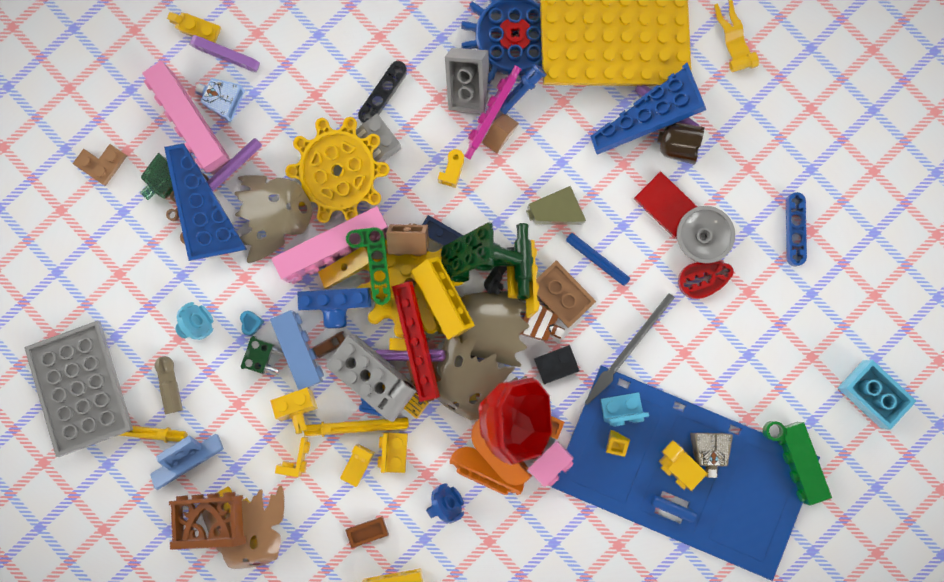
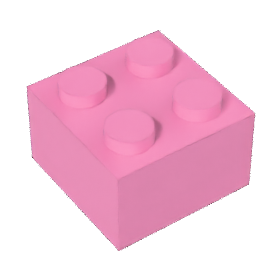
(551, 464)

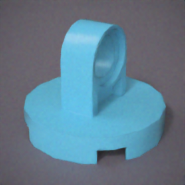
(194, 322)

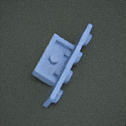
(183, 458)

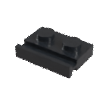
(556, 364)

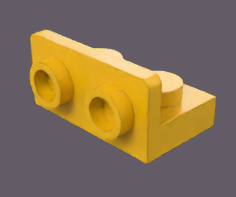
(393, 452)

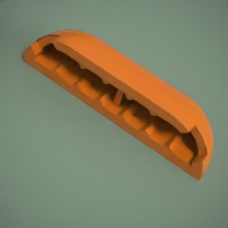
(476, 468)
(511, 474)

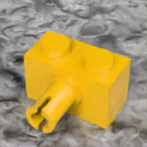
(294, 406)

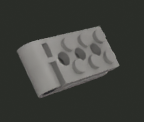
(397, 387)

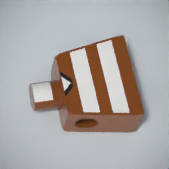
(542, 325)

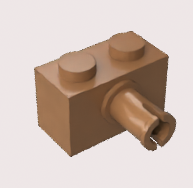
(407, 239)

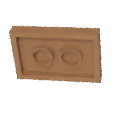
(563, 294)

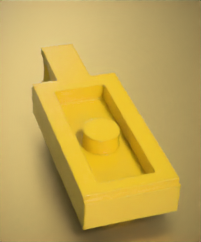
(193, 25)

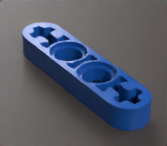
(796, 229)

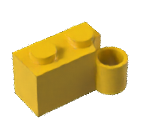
(681, 467)

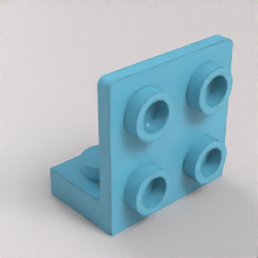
(623, 408)

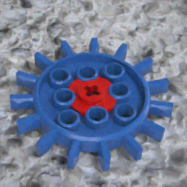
(506, 27)

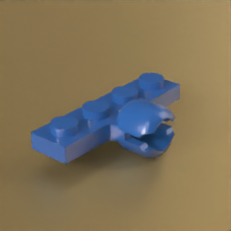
(334, 303)

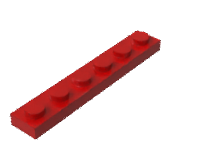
(415, 341)

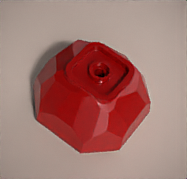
(516, 420)

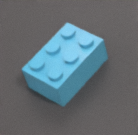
(877, 394)

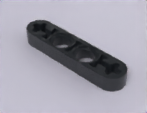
(380, 91)

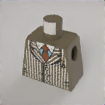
(711, 450)

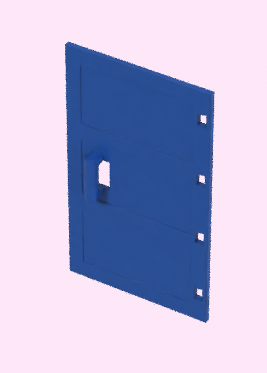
(734, 517)

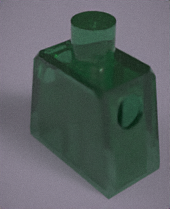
(157, 178)

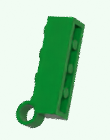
(802, 461)

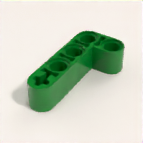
(373, 265)

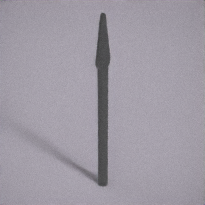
(607, 376)

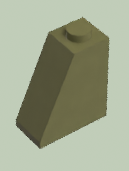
(556, 209)

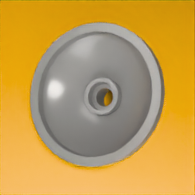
(714, 225)

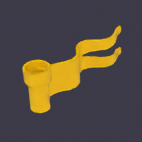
(735, 41)

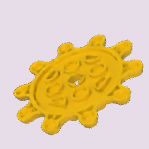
(354, 157)
(400, 272)

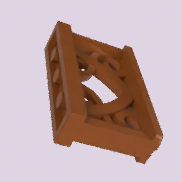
(228, 536)

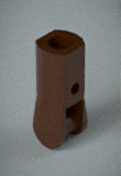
(327, 346)

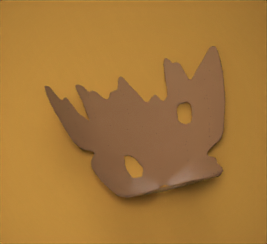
(255, 522)

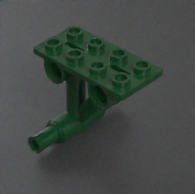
(480, 252)

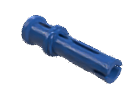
(527, 82)

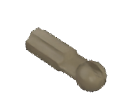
(168, 385)

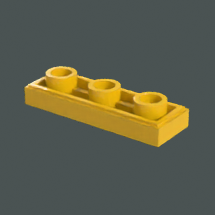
(344, 268)

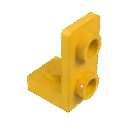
(357, 465)
(288, 468)

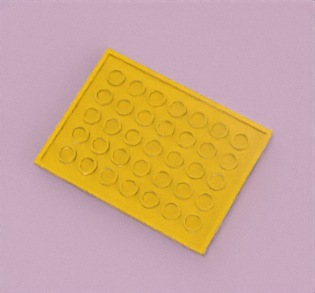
(613, 41)

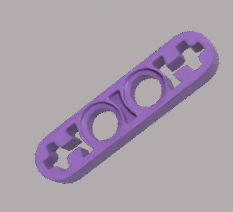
(224, 53)

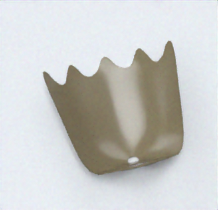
(496, 325)

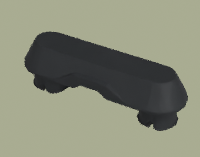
(492, 282)

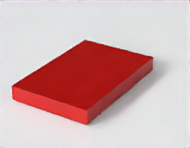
(664, 202)

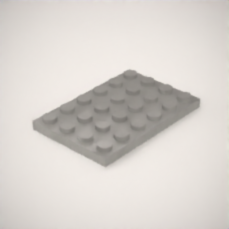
(78, 388)

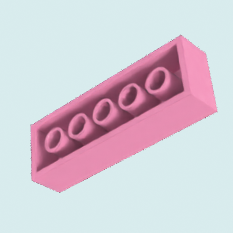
(186, 117)
(327, 247)

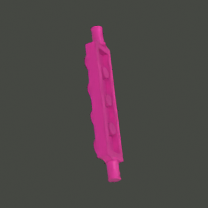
(494, 103)

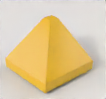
(617, 444)

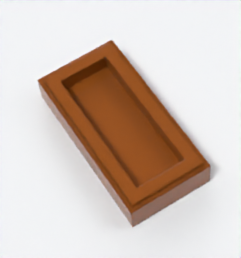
(367, 532)

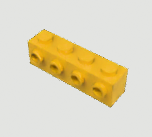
(442, 298)

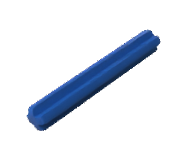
(598, 259)

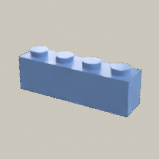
(296, 349)

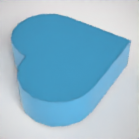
(250, 323)

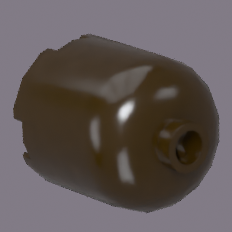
(681, 142)

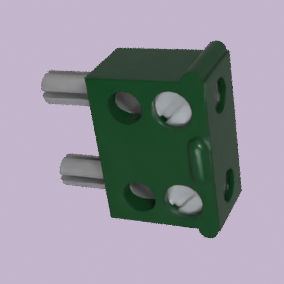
(255, 354)

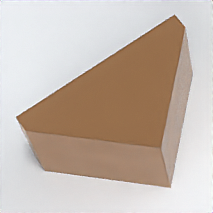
(499, 132)

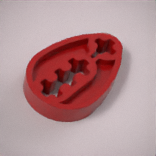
(705, 289)

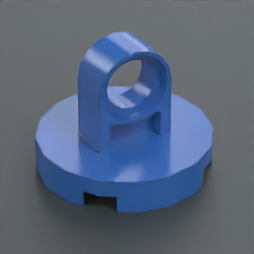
(446, 504)

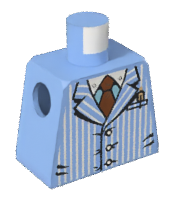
(221, 97)

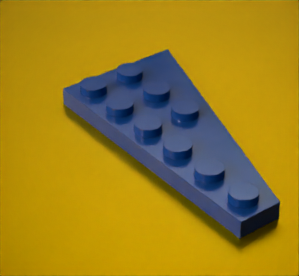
(658, 108)
(202, 219)

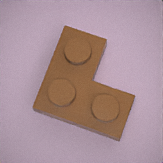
(100, 168)

